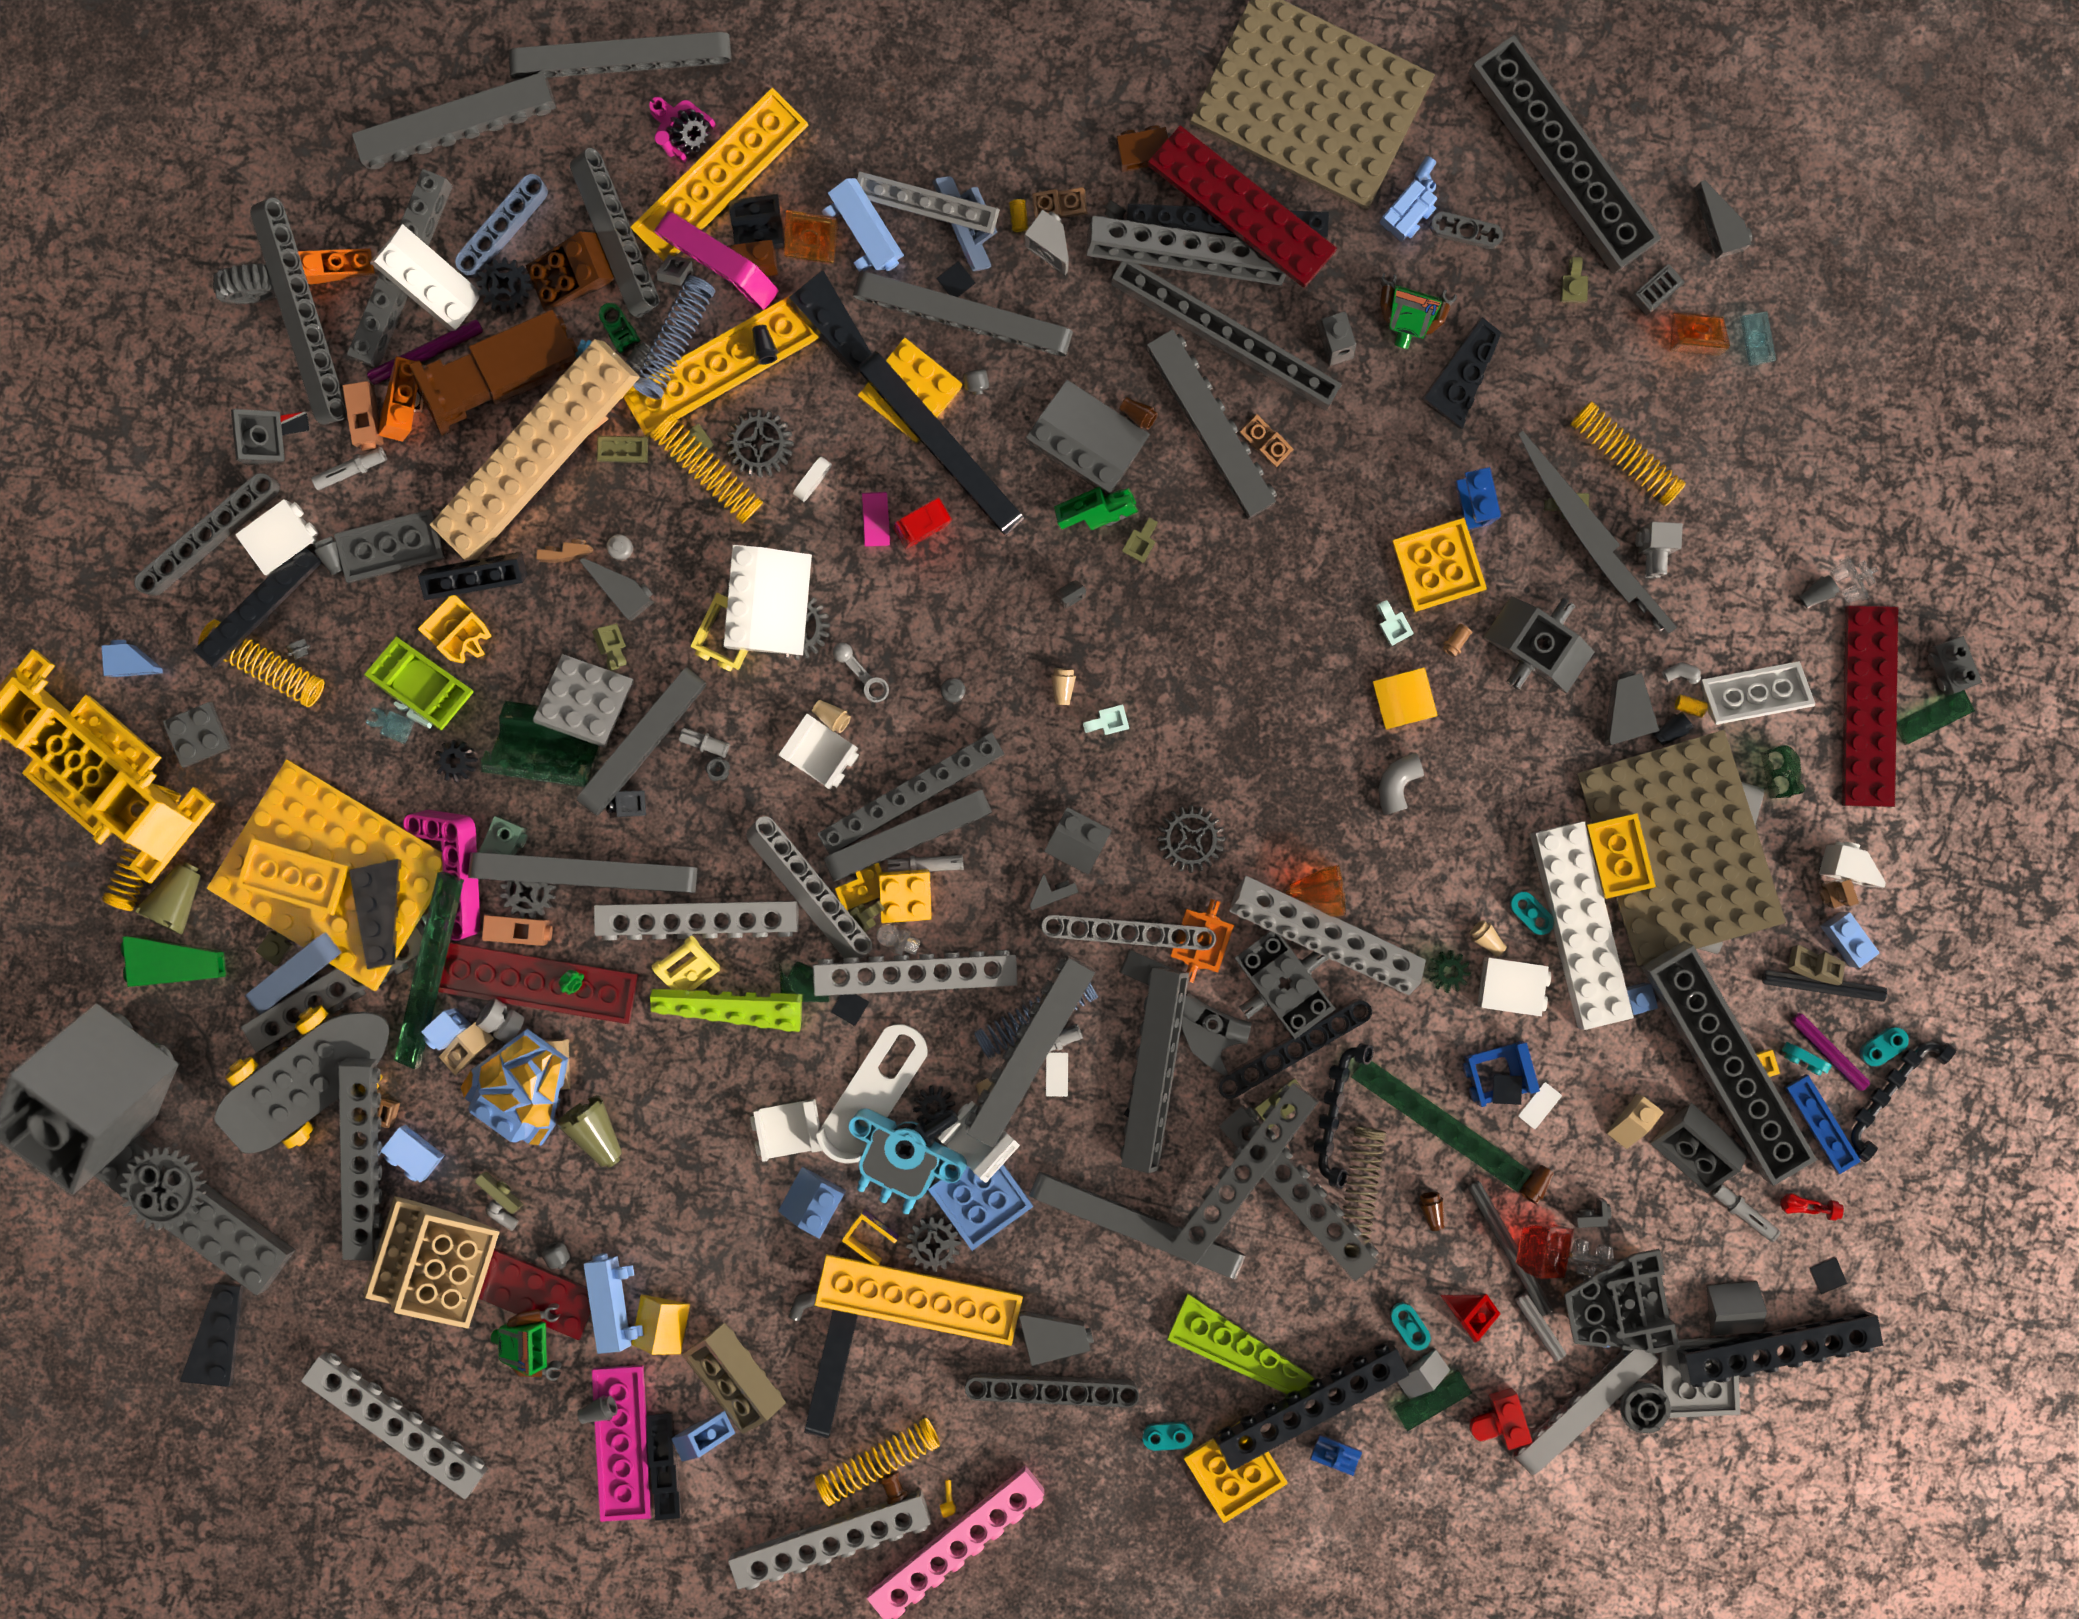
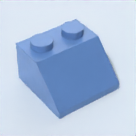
(811, 1202)

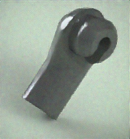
(800, 1303)

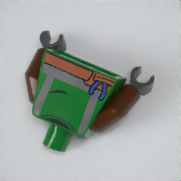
(1412, 311)
(523, 1344)

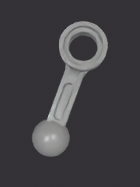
(843, 653)

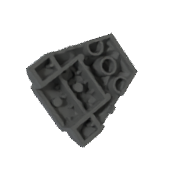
(1623, 1307)

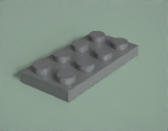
(389, 546)

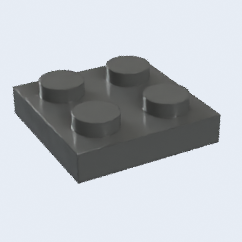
(196, 734)

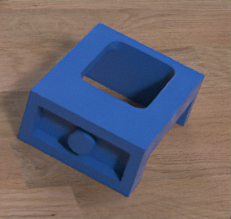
(1478, 498)
(1519, 1064)

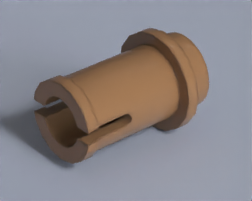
(1457, 640)

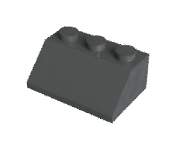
(1700, 1148)

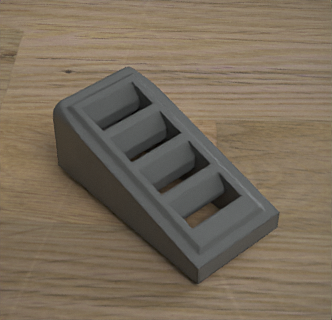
(1644, 303)
(1071, 593)

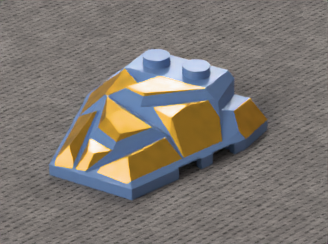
(518, 1089)

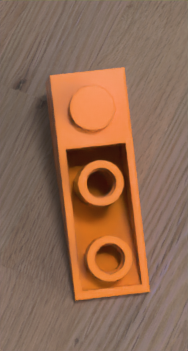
(336, 265)
(399, 402)

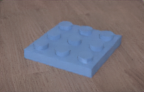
(979, 1207)

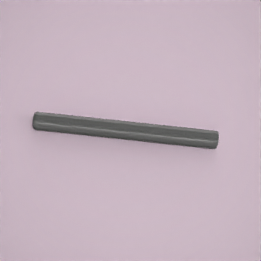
(1509, 1247)

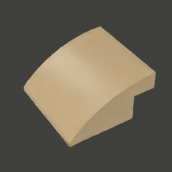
(430, 1263)

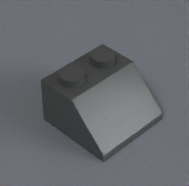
(1077, 840)

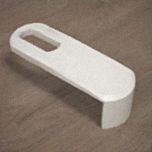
(870, 1091)

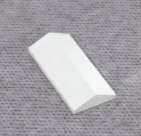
(1757, 693)

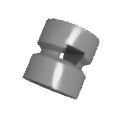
(498, 1020)

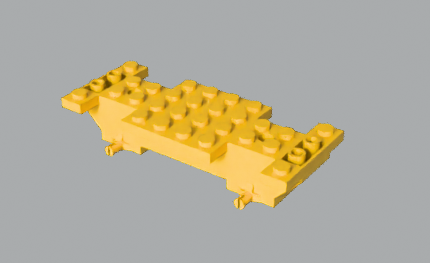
(95, 768)

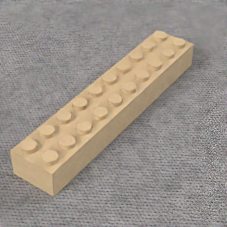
(535, 450)

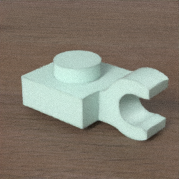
(1395, 626)
(1111, 720)

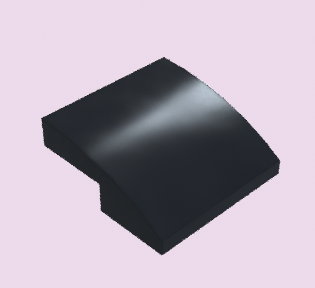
(757, 220)

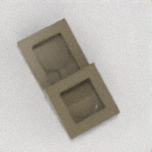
(1817, 967)

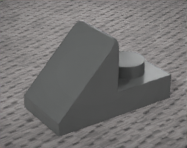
(1044, 895)

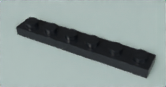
(256, 607)

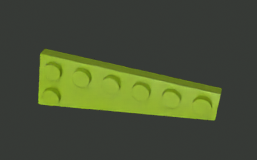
(774, 1012)
(1220, 1340)

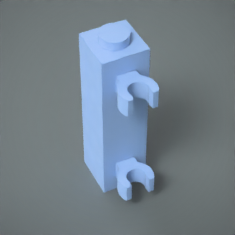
(865, 225)
(608, 1303)

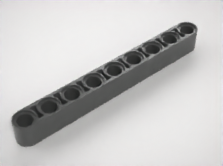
(620, 55)
(298, 311)
(962, 313)
(582, 872)
(1129, 1222)

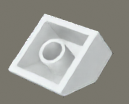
(1849, 862)

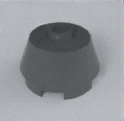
(1645, 1408)

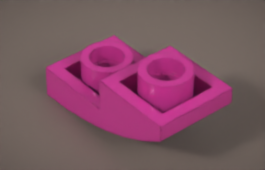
(875, 519)

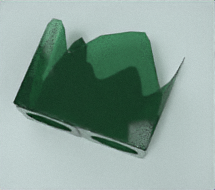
(1791, 762)
(800, 982)

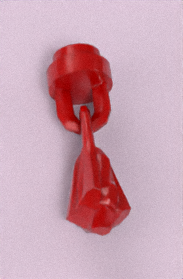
(1794, 1204)

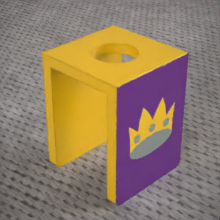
(859, 1247)

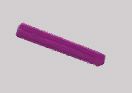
(1857, 1079)

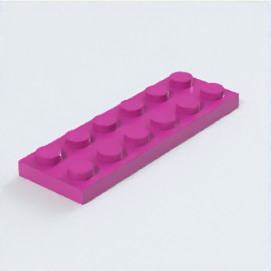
(622, 1445)

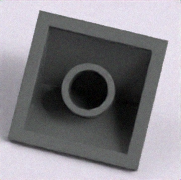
(257, 436)
(1735, 1308)

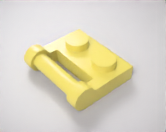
(692, 972)

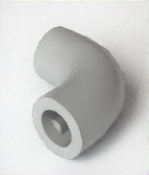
(1394, 781)

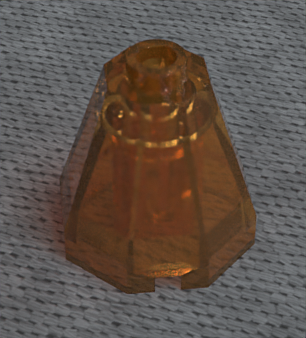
(1322, 891)

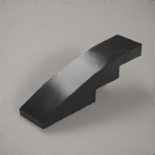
(664, 1467)

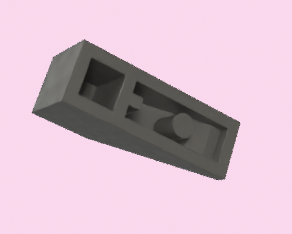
(1724, 225)
(624, 592)

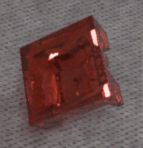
(1544, 1250)

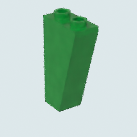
(161, 961)

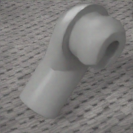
(1684, 670)
(494, 1211)

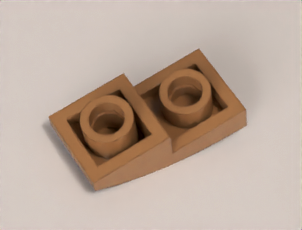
(1062, 203)
(1265, 440)
(571, 551)
(1838, 893)

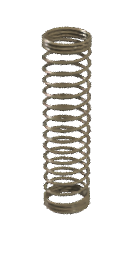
(1376, 1135)

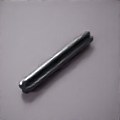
(1846, 989)

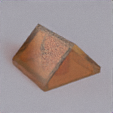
(810, 236)
(1698, 334)

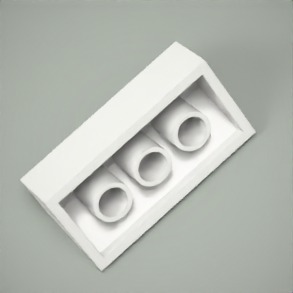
(426, 278)

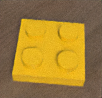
(905, 896)

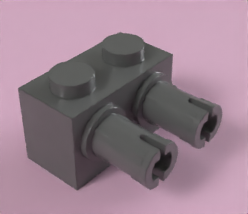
(1953, 665)

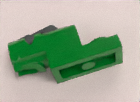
(1096, 508)

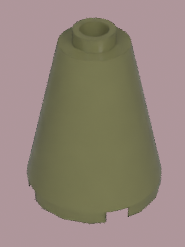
(172, 898)
(592, 1131)

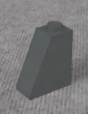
(1629, 710)
(1053, 1337)

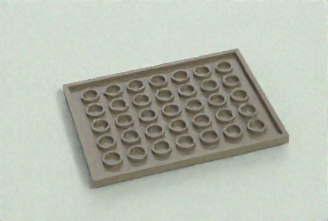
(1312, 99)
(1698, 844)

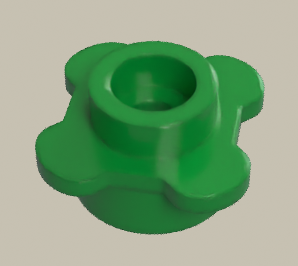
(571, 982)

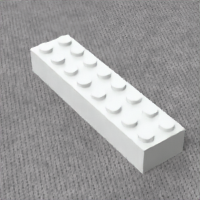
(1581, 925)

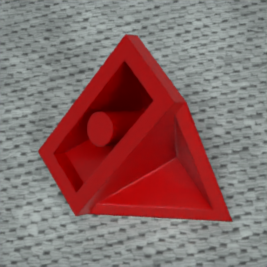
(1473, 1313)

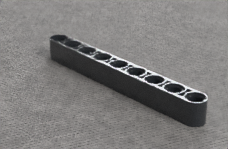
(940, 443)

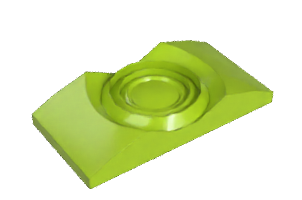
(418, 683)

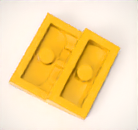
(1405, 698)

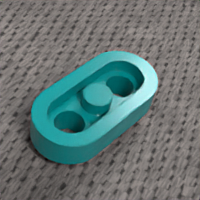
(1531, 912)
(1884, 1044)
(1796, 1054)
(1410, 1325)
(1167, 1433)

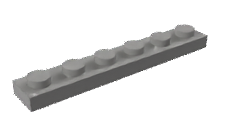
(929, 203)

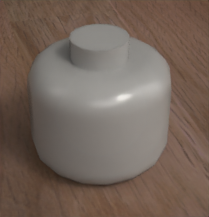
(619, 547)

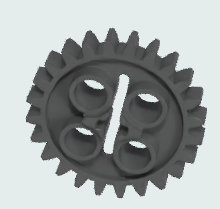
(185, 1192)

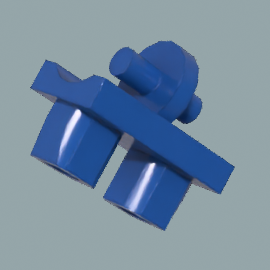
(1336, 1455)

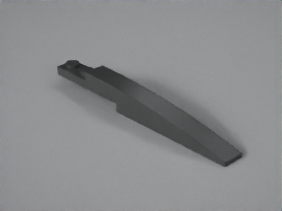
(1594, 536)

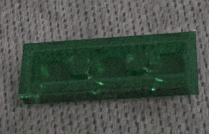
(1934, 717)
(1423, 1407)

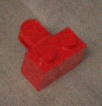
(1503, 1420)

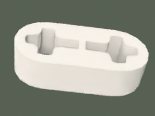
(812, 479)

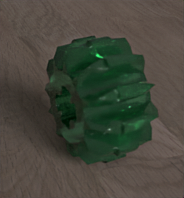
(1448, 961)

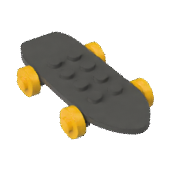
(299, 1081)

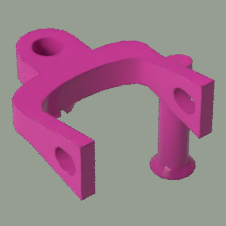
(664, 119)

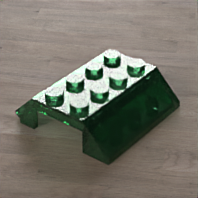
(538, 751)

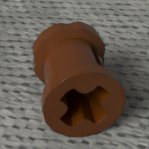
(893, 1487)

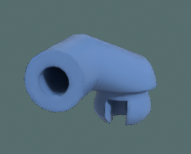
(1423, 174)

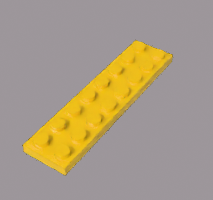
(724, 169)
(719, 366)
(918, 1299)

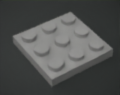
(583, 700)
(1690, 1401)

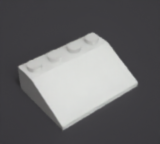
(767, 600)

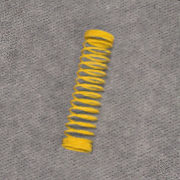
(662, 430)
(1676, 486)
(308, 688)
(121, 902)
(824, 1487)

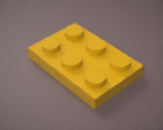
(1621, 856)

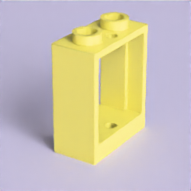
(705, 653)

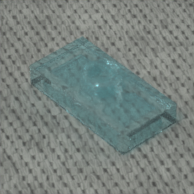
(1758, 338)

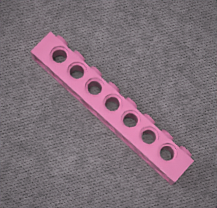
(893, 1607)

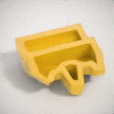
(455, 630)

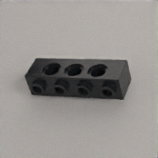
(472, 575)

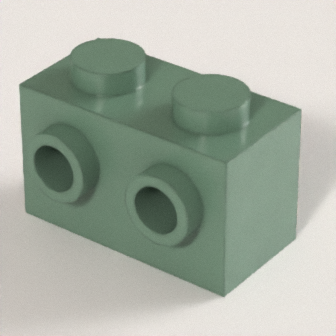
(504, 837)

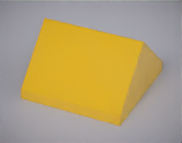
(662, 1324)

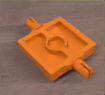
(1203, 959)

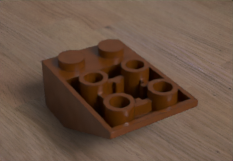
(570, 270)

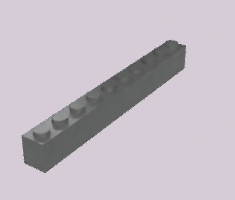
(1226, 334)

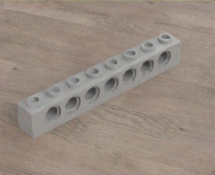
(606, 916)
(1327, 935)
(1004, 976)
(319, 1380)
(749, 1578)

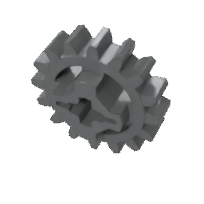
(534, 901)
(945, 1243)

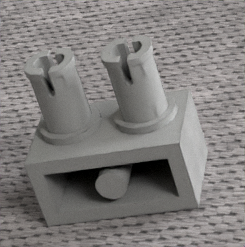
(1656, 543)

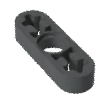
(1475, 224)

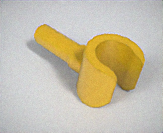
(948, 1508)

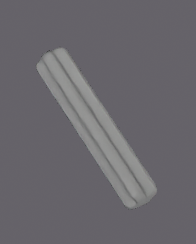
(1540, 1326)

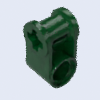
(621, 330)

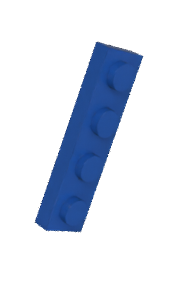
(1822, 1124)

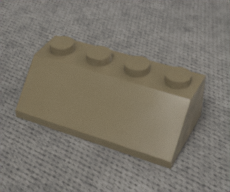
(734, 1378)

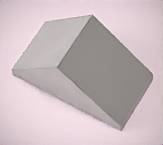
(1424, 1375)

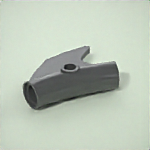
(1208, 1042)

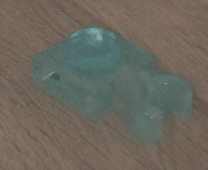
(393, 726)

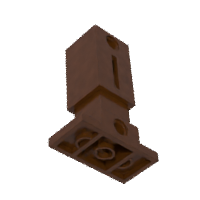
(496, 369)

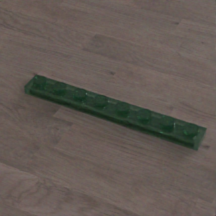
(429, 969)
(1442, 1125)

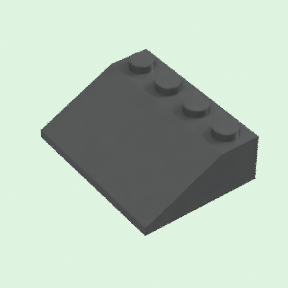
(1087, 437)

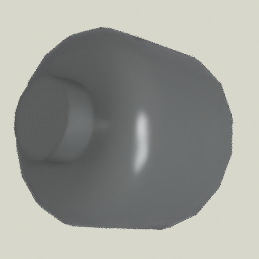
(976, 381)
(953, 690)
(556, 1255)

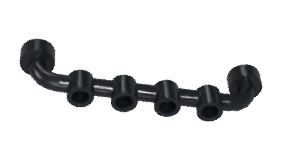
(1882, 1097)
(1335, 1098)

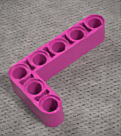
(718, 258)
(457, 840)

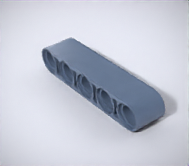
(504, 213)
(293, 973)

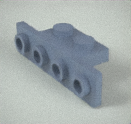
(969, 239)

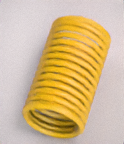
(1018, 219)
(1683, 700)

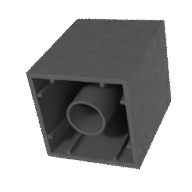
(84, 1097)

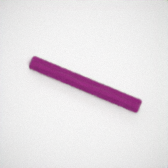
(428, 349)

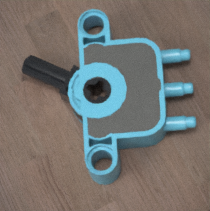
(902, 1167)

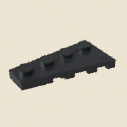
(828, 318)
(1458, 382)
(375, 899)
(216, 1340)

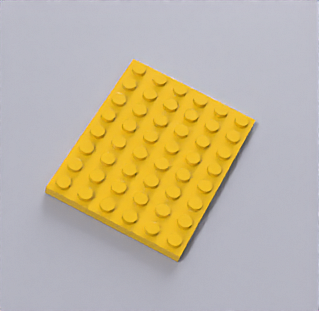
(328, 824)

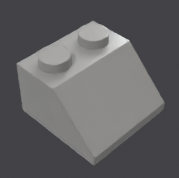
(1048, 240)

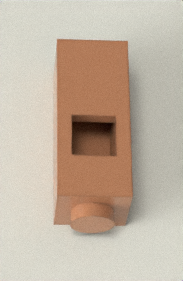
(362, 415)
(516, 930)

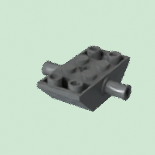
(1517, 634)
(1302, 1001)

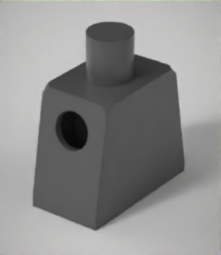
(1336, 337)

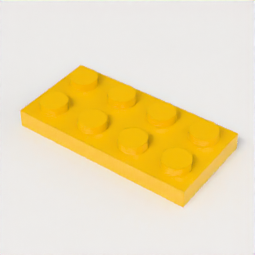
(292, 876)

